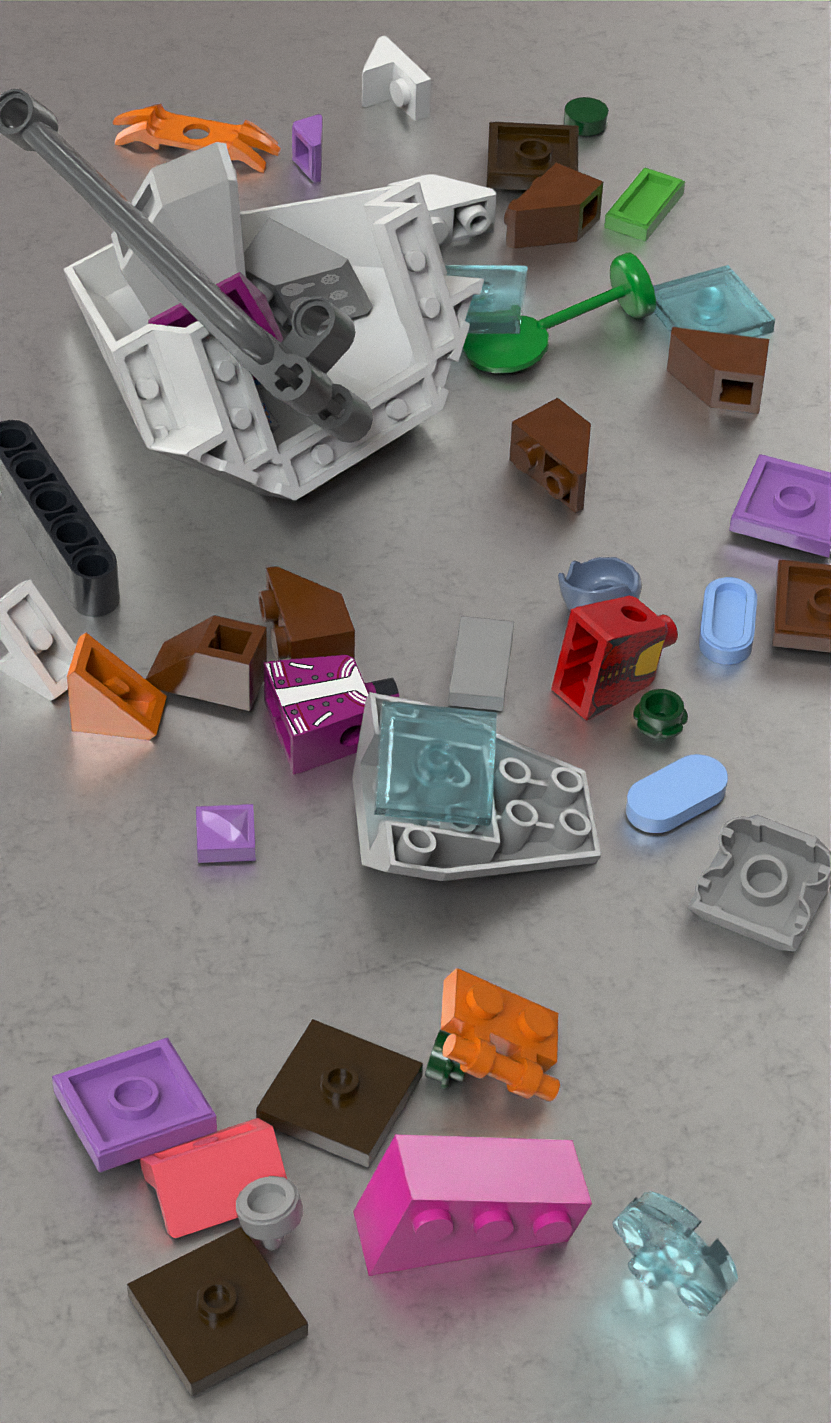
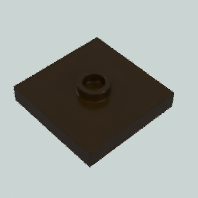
(526, 151)
(340, 1092)
(217, 1310)

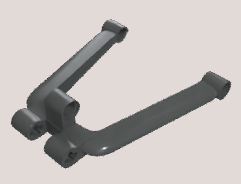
(288, 369)

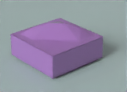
(225, 833)

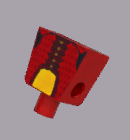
(610, 653)

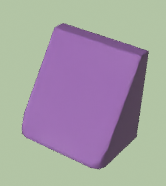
(307, 145)

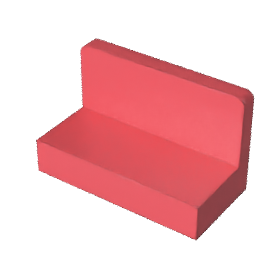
(204, 1176)

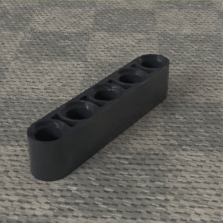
(57, 522)

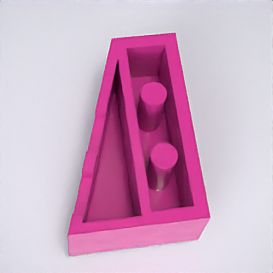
(468, 1199)

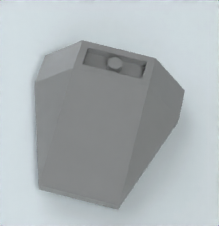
(198, 211)
(536, 824)

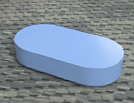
(728, 621)
(676, 793)

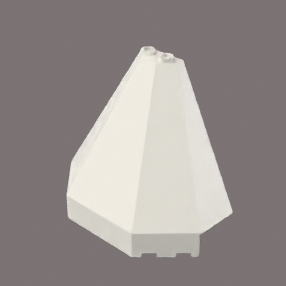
(203, 403)

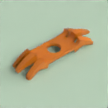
(157, 126)

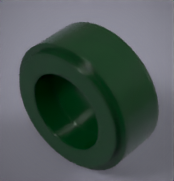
(588, 114)

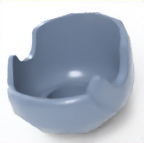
(598, 581)

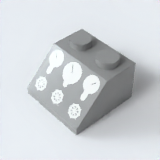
(295, 268)

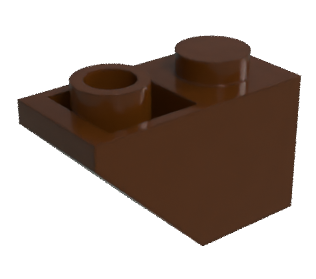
(554, 209)
(719, 367)
(553, 451)
(305, 617)
(214, 662)

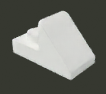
(395, 76)
(35, 641)

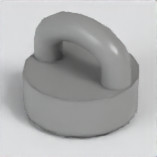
(269, 1210)

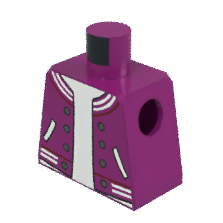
(318, 707)

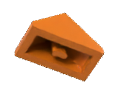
(110, 695)

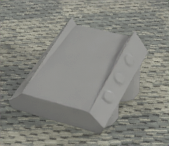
(764, 881)

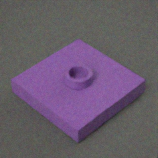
(786, 506)
(134, 1104)

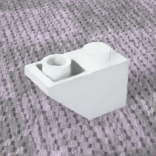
(456, 207)

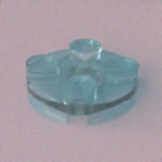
(672, 1254)

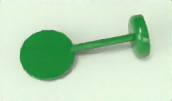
(517, 352)

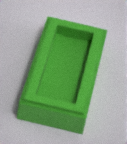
(644, 204)

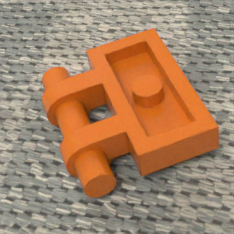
(500, 1035)

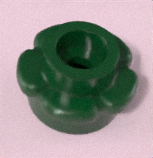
(660, 714)
(440, 1067)

